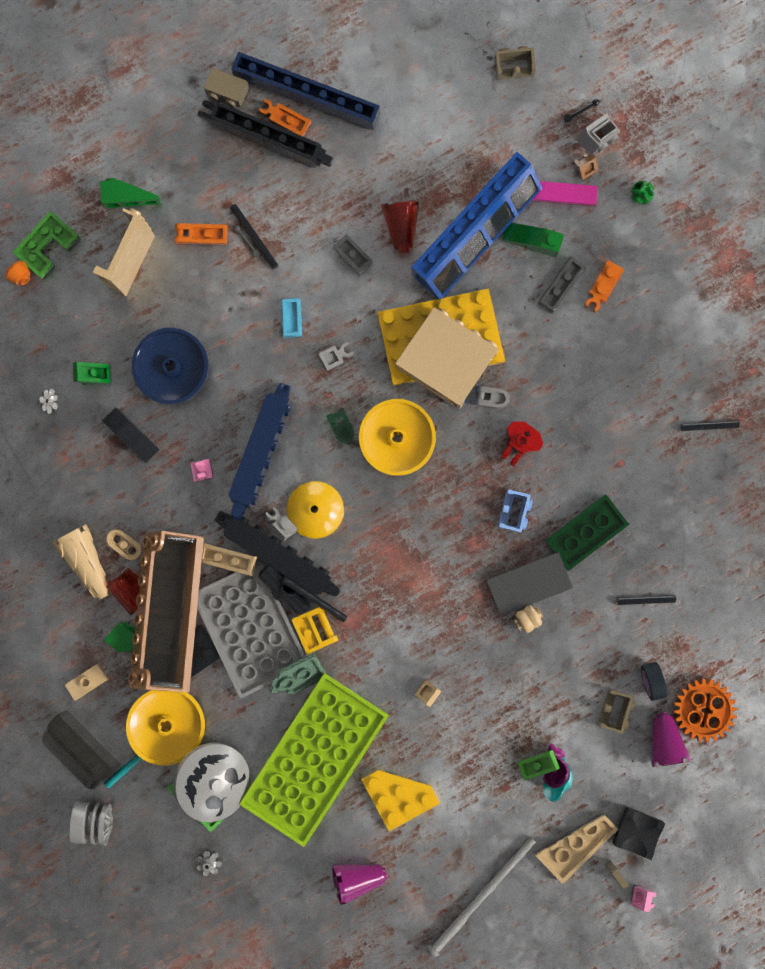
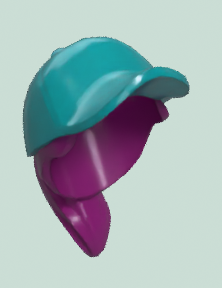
(560, 780)

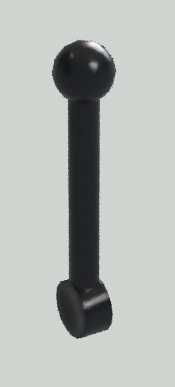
(567, 118)

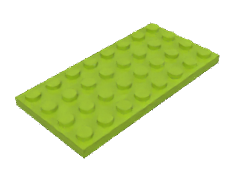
(314, 759)

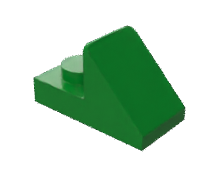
(91, 373)

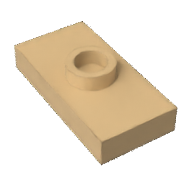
(86, 682)

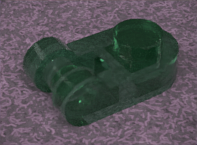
(343, 432)

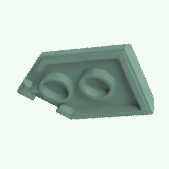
(298, 675)

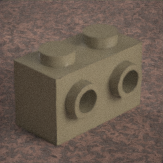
(226, 88)

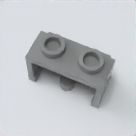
(592, 142)

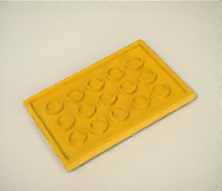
(402, 323)

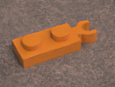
(286, 118)
(604, 284)

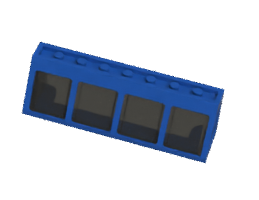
(477, 226)

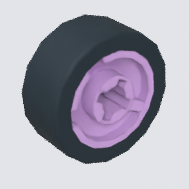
(654, 681)

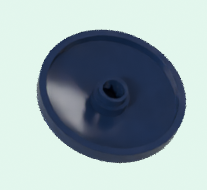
(170, 366)

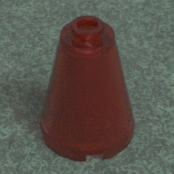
(401, 223)

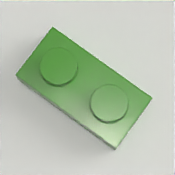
(538, 765)

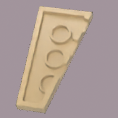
(574, 849)

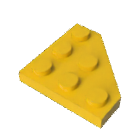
(398, 797)

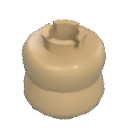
(528, 619)

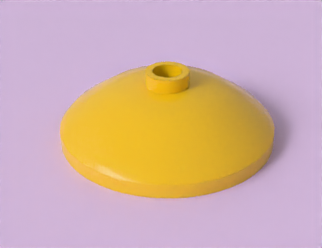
(329, 509)

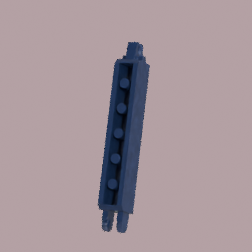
(259, 449)

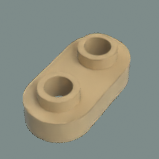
(124, 545)

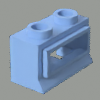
(506, 509)

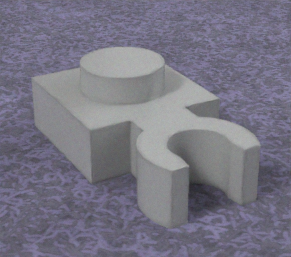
(332, 357)
(280, 526)

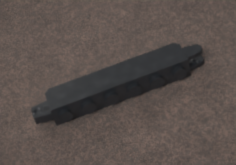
(266, 134)
(273, 553)

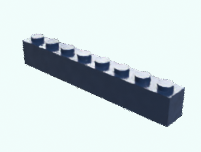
(306, 90)

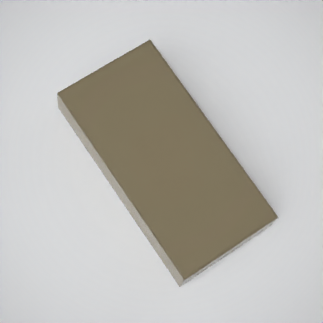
(616, 875)

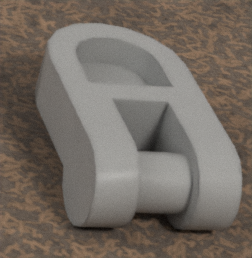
(498, 399)

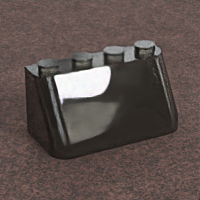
(78, 750)

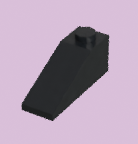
(130, 434)

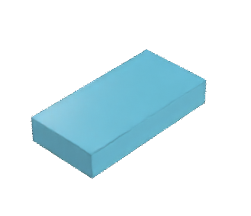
(291, 317)

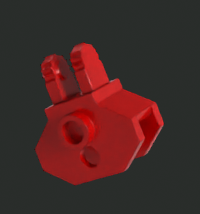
(520, 442)

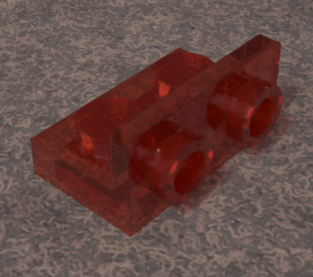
(125, 590)

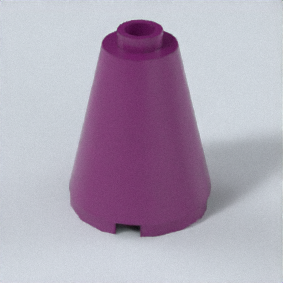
(667, 742)
(356, 880)

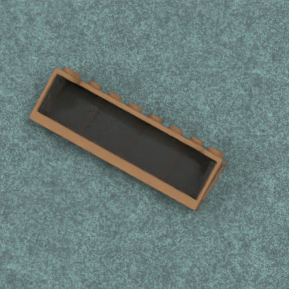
(166, 612)

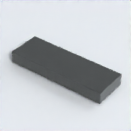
(561, 284)

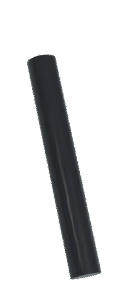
(710, 425)
(646, 599)

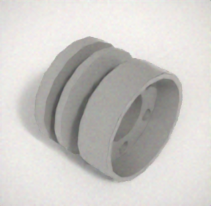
(90, 823)

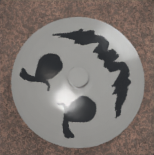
(211, 782)

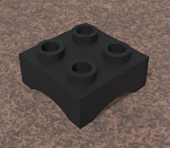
(638, 833)

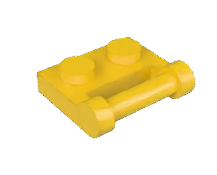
(308, 631)

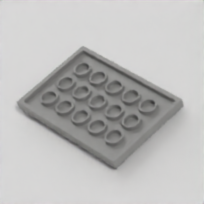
(248, 630)

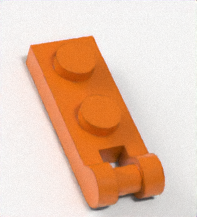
(201, 234)

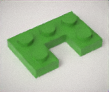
(31, 247)

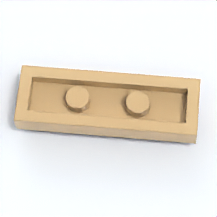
(228, 559)

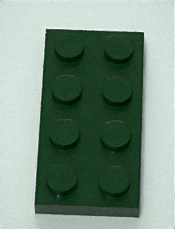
(587, 532)

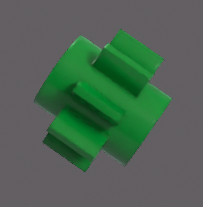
(642, 192)

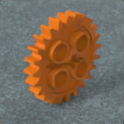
(722, 713)

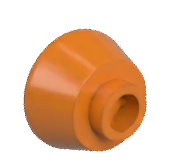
(18, 273)

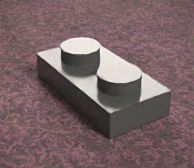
(352, 254)

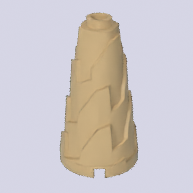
(83, 559)

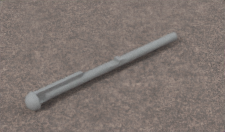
(434, 950)

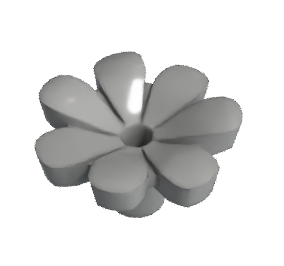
(47, 401)
(209, 860)

